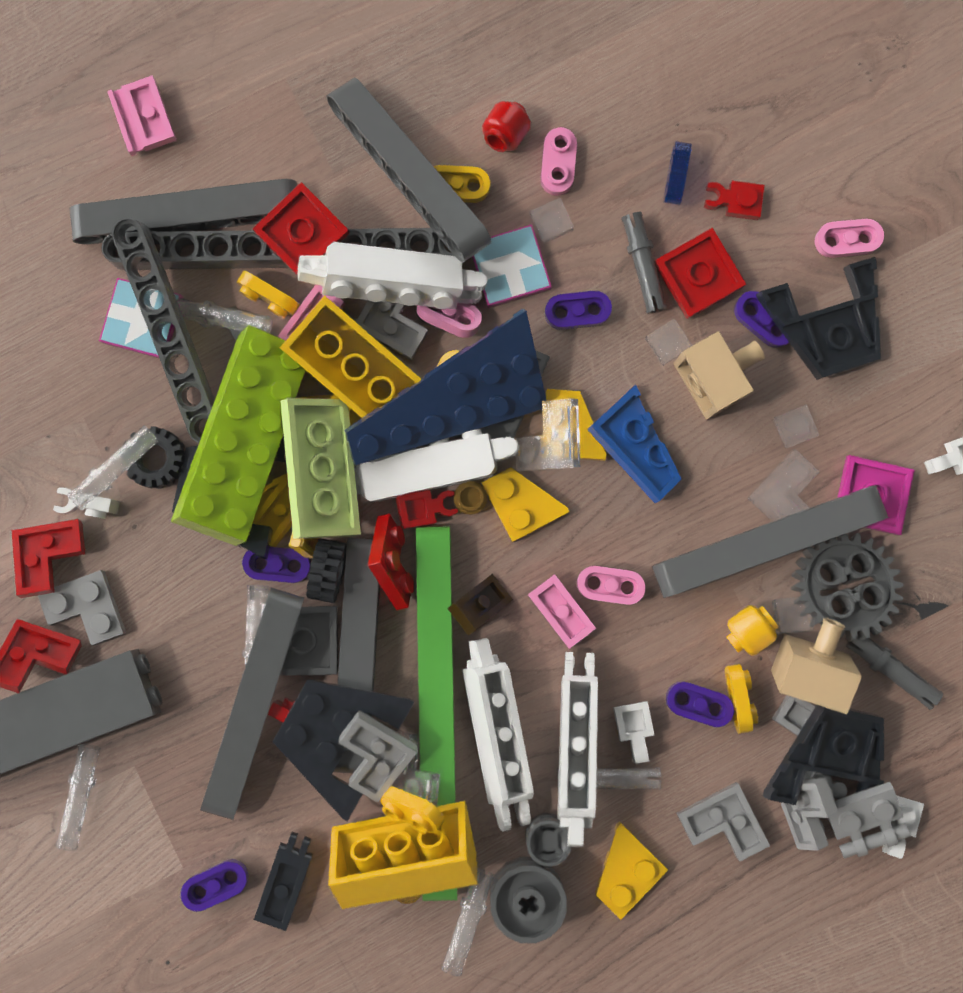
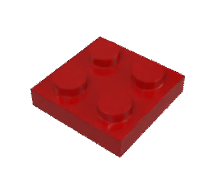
(300, 227)
(699, 273)

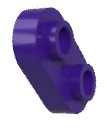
(577, 310)
(760, 323)
(277, 566)
(698, 704)
(216, 884)

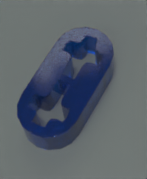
(677, 173)

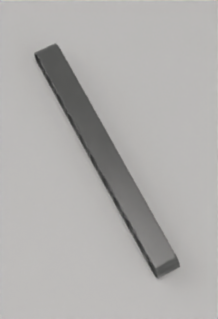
(239, 241)

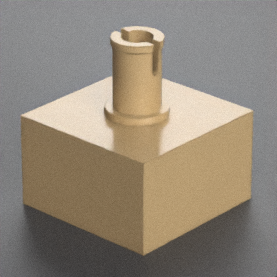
(716, 374)
(817, 669)

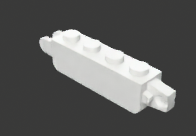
(392, 276)
(433, 466)
(498, 734)
(578, 749)

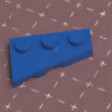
(633, 443)

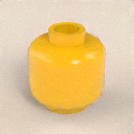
(752, 630)

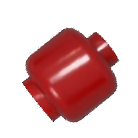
(506, 126)

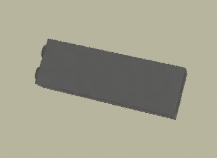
(76, 708)

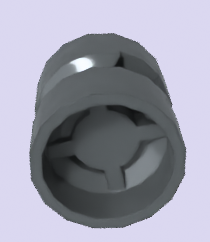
(547, 840)

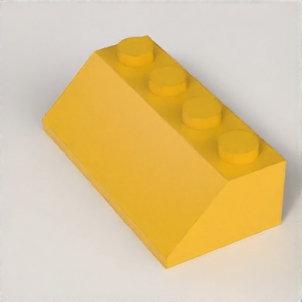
(347, 359)
(393, 861)

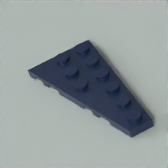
(469, 391)

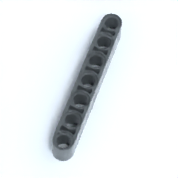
(409, 170)
(181, 210)
(156, 319)
(770, 541)
(358, 630)
(252, 703)

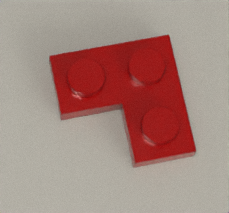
(35, 550)
(385, 562)
(34, 645)

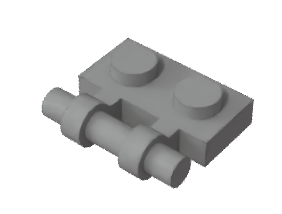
(865, 811)

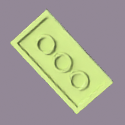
(319, 468)

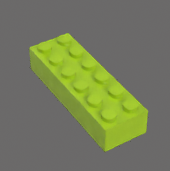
(239, 439)

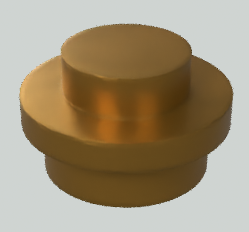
(470, 498)

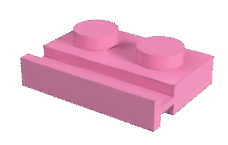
(142, 115)

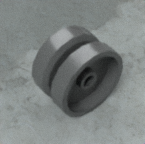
(527, 920)

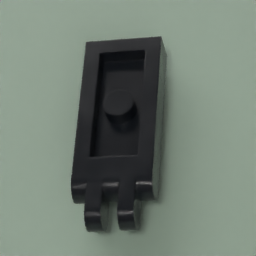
(284, 883)

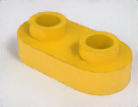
(461, 176)
(255, 288)
(738, 683)
(411, 809)

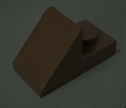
(480, 604)

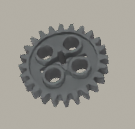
(836, 557)

